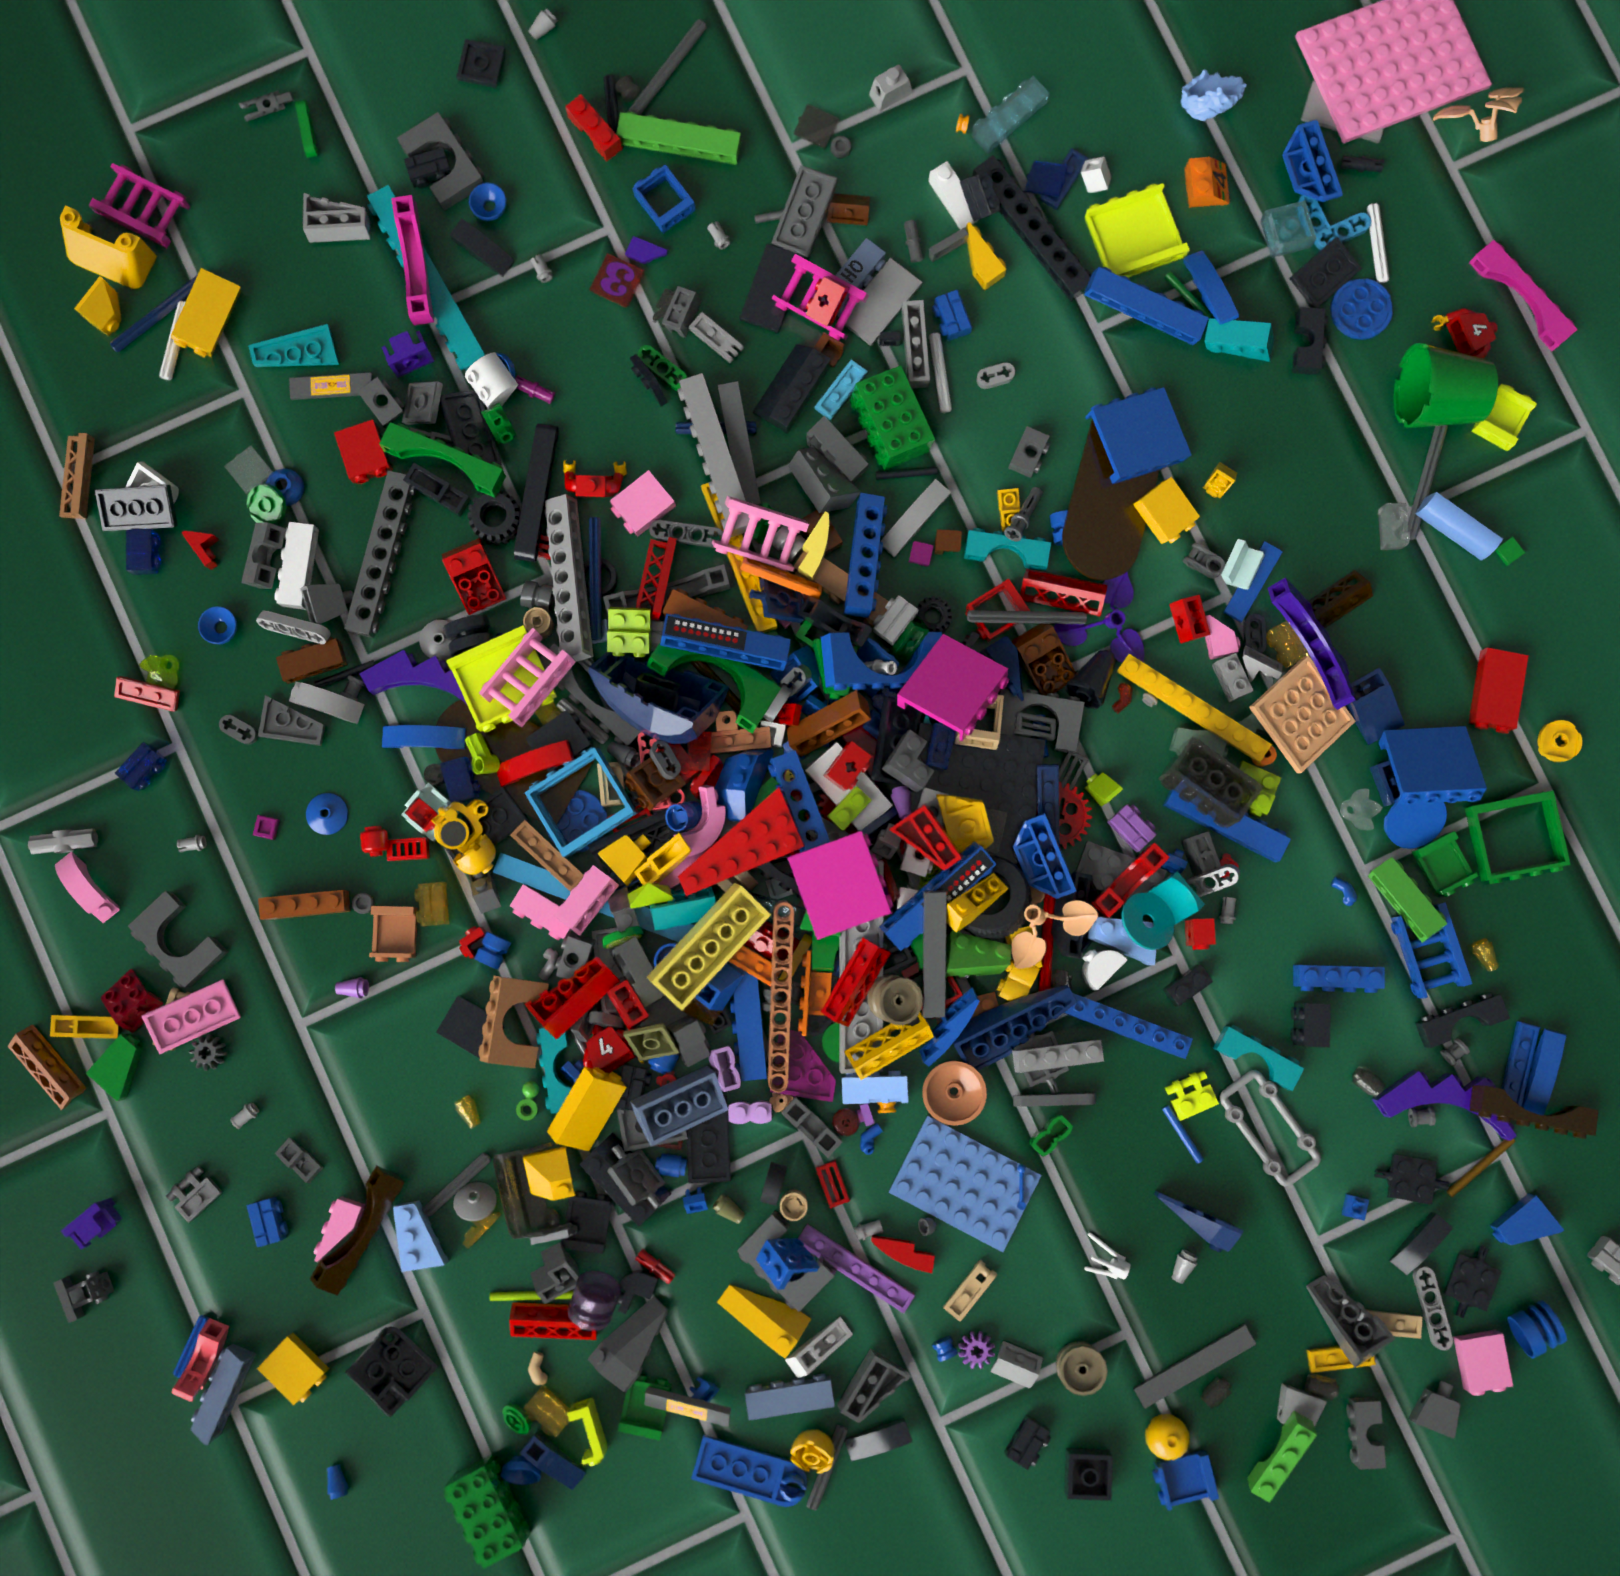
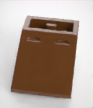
(1044, 658)

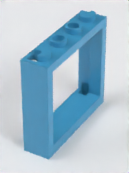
(555, 777)

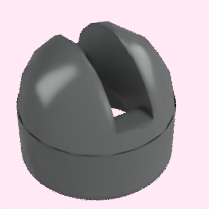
(927, 1226)

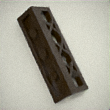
(1338, 606)

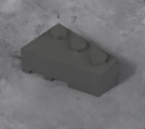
(837, 450)
(822, 481)
(635, 968)
(871, 1385)

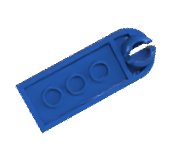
(749, 1472)

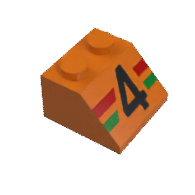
(1206, 182)

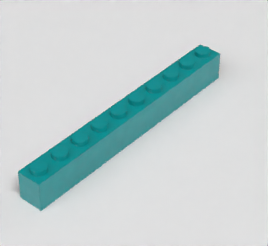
(443, 305)

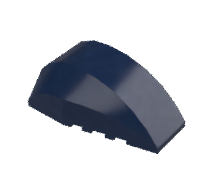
(696, 706)

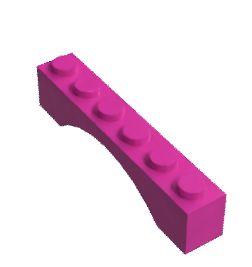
(411, 244)
(1551, 323)

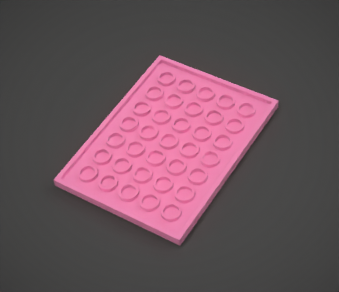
(1391, 63)

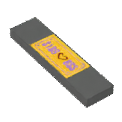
(328, 386)
(687, 1406)

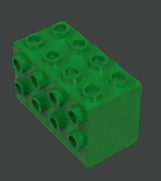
(892, 418)
(487, 1511)

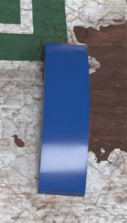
(423, 736)

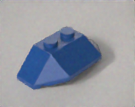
(1311, 164)
(741, 782)
(1042, 858)

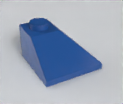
(800, 657)

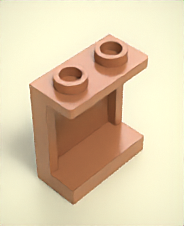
(394, 933)

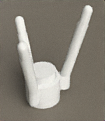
(1117, 1267)

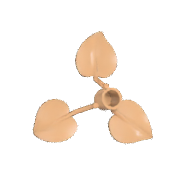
(1505, 100)
(1029, 949)

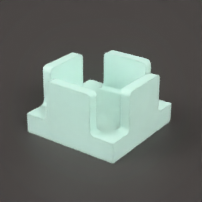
(434, 799)

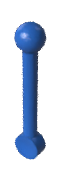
(1021, 1204)

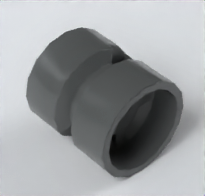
(534, 595)

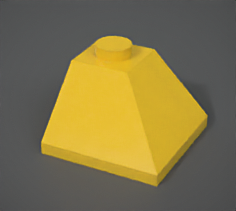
(101, 307)
(549, 1174)

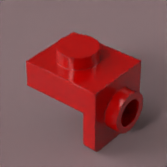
(422, 814)
(473, 935)

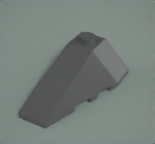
(1353, 1327)

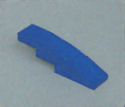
(1211, 287)
(950, 1028)
(1544, 1071)

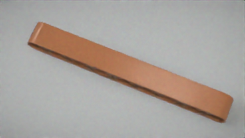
(780, 1006)

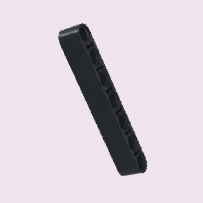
(536, 492)

